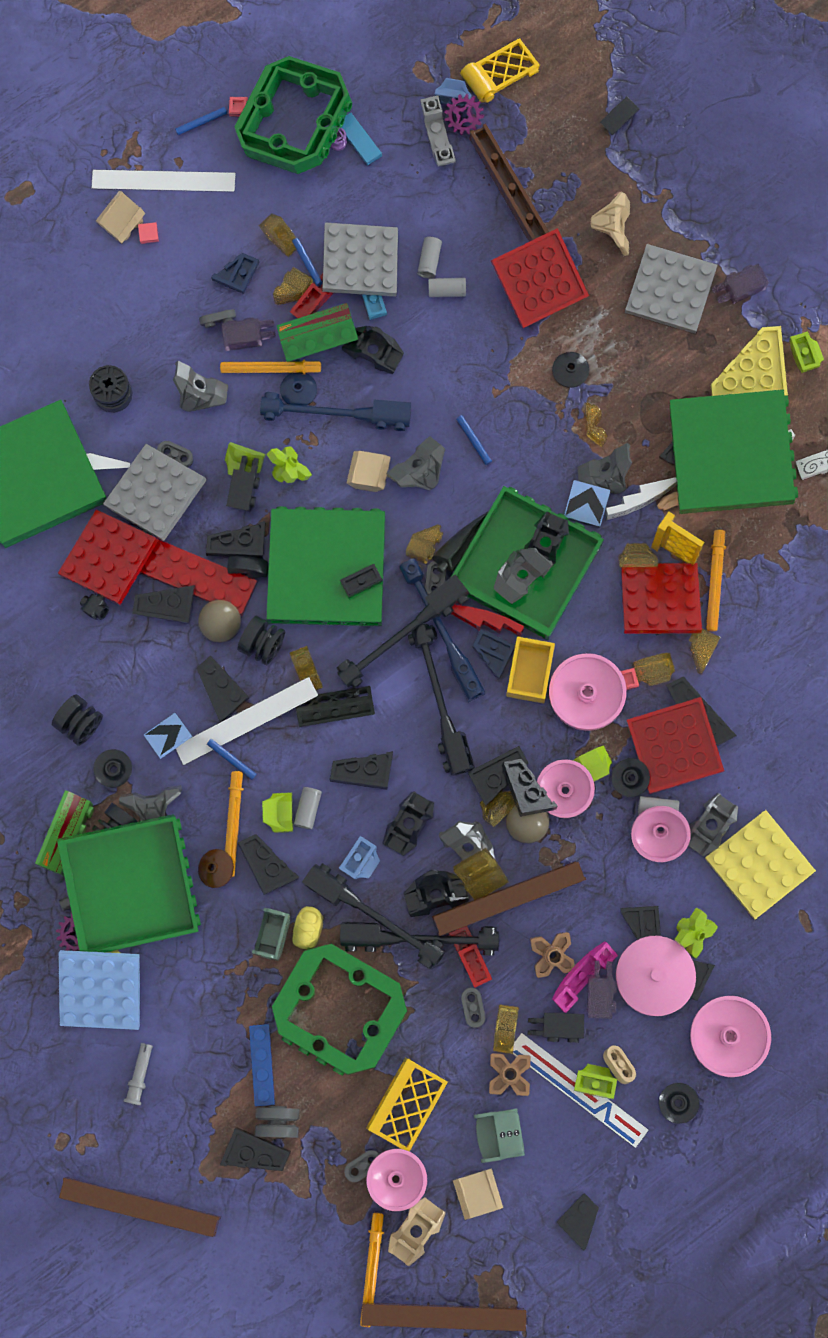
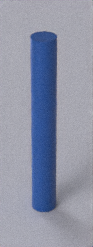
(200, 121)
(306, 260)
(474, 440)
(231, 759)

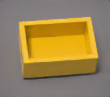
(530, 670)

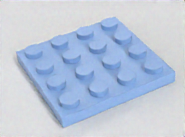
(99, 990)

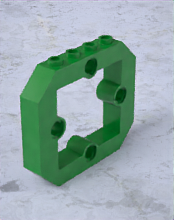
(302, 74)
(303, 975)

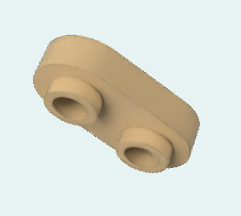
(619, 1064)

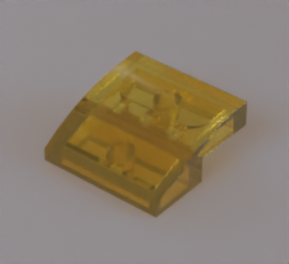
(480, 874)

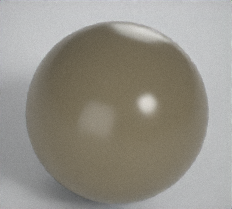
(219, 621)
(527, 828)

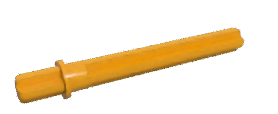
(271, 367)
(715, 580)
(233, 815)
(373, 1258)

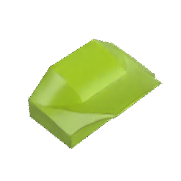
(805, 352)
(234, 456)
(596, 762)
(279, 812)
(596, 1082)

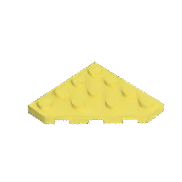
(757, 366)

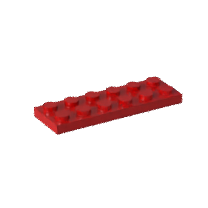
(211, 580)

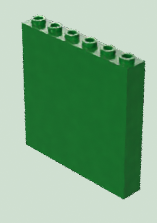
(732, 451)
(43, 474)
(508, 529)
(311, 557)
(128, 884)

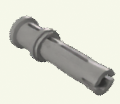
(136, 1084)

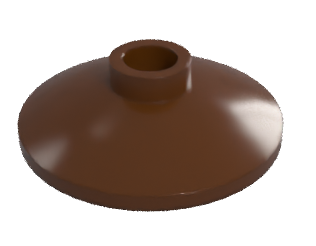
(222, 870)

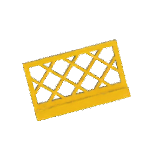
(677, 540)
(391, 1096)

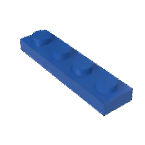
(262, 1065)

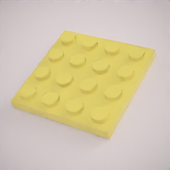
(760, 864)

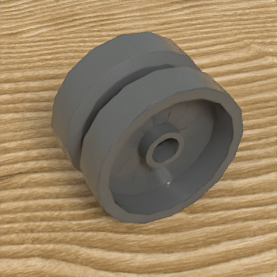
(277, 1120)

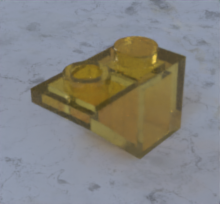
(292, 288)
(423, 543)

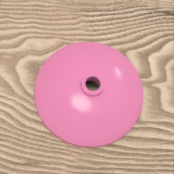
(570, 775)
(665, 844)
(411, 1181)

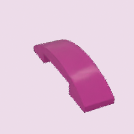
(577, 978)

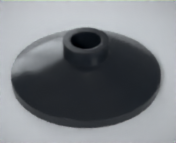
(568, 377)
(106, 761)
(621, 775)
(689, 1101)

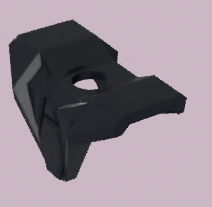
(388, 354)
(553, 528)
(403, 839)
(418, 893)

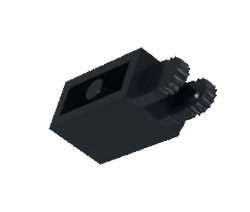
(243, 486)
(559, 1026)

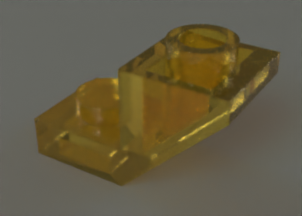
(592, 417)
(305, 667)
(506, 1029)

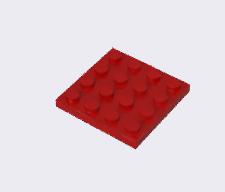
(539, 278)
(108, 557)
(661, 599)
(676, 745)

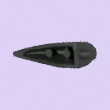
(453, 550)

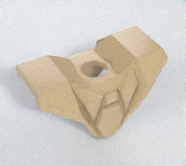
(612, 221)
(406, 1246)

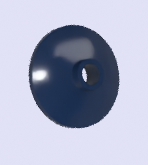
(298, 397)

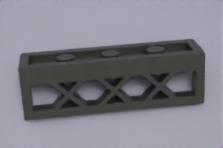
(335, 708)

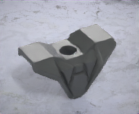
(191, 395)
(421, 468)
(616, 469)
(507, 581)
(150, 806)
(724, 813)
(466, 833)

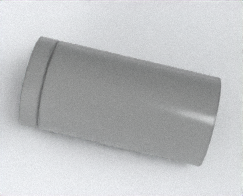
(429, 257)
(447, 287)
(648, 802)
(307, 808)

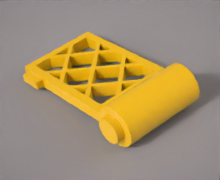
(479, 79)

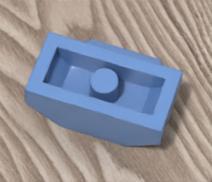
(452, 88)
(361, 860)

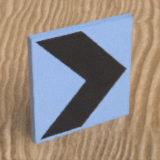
(587, 503)
(167, 735)

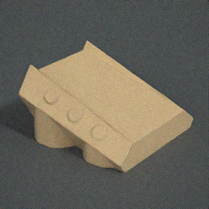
(121, 217)
(368, 471)
(478, 1194)

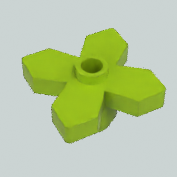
(287, 465)
(693, 932)

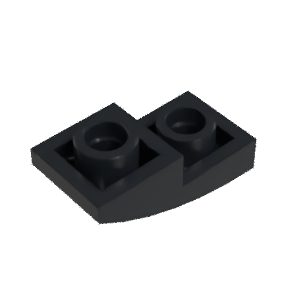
(619, 115)
(253, 566)

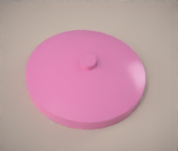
(587, 692)
(655, 976)
(730, 1036)

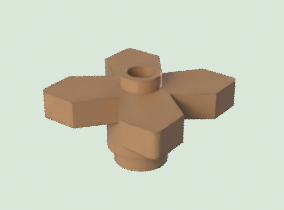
(545, 963)
(501, 1082)

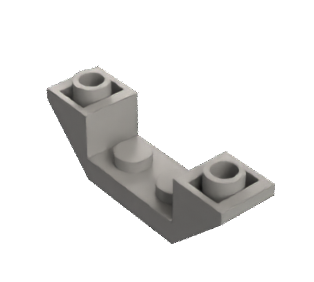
(436, 131)

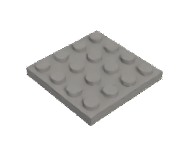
(360, 259)
(671, 288)
(154, 492)

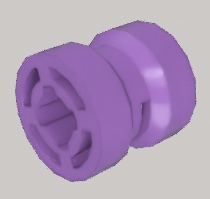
(341, 140)

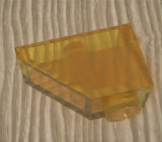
(279, 233)
(702, 648)

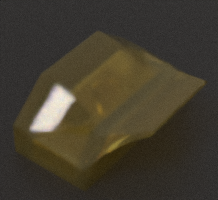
(637, 556)
(654, 669)
(497, 808)

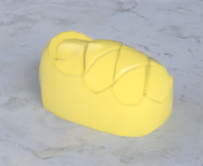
(307, 928)

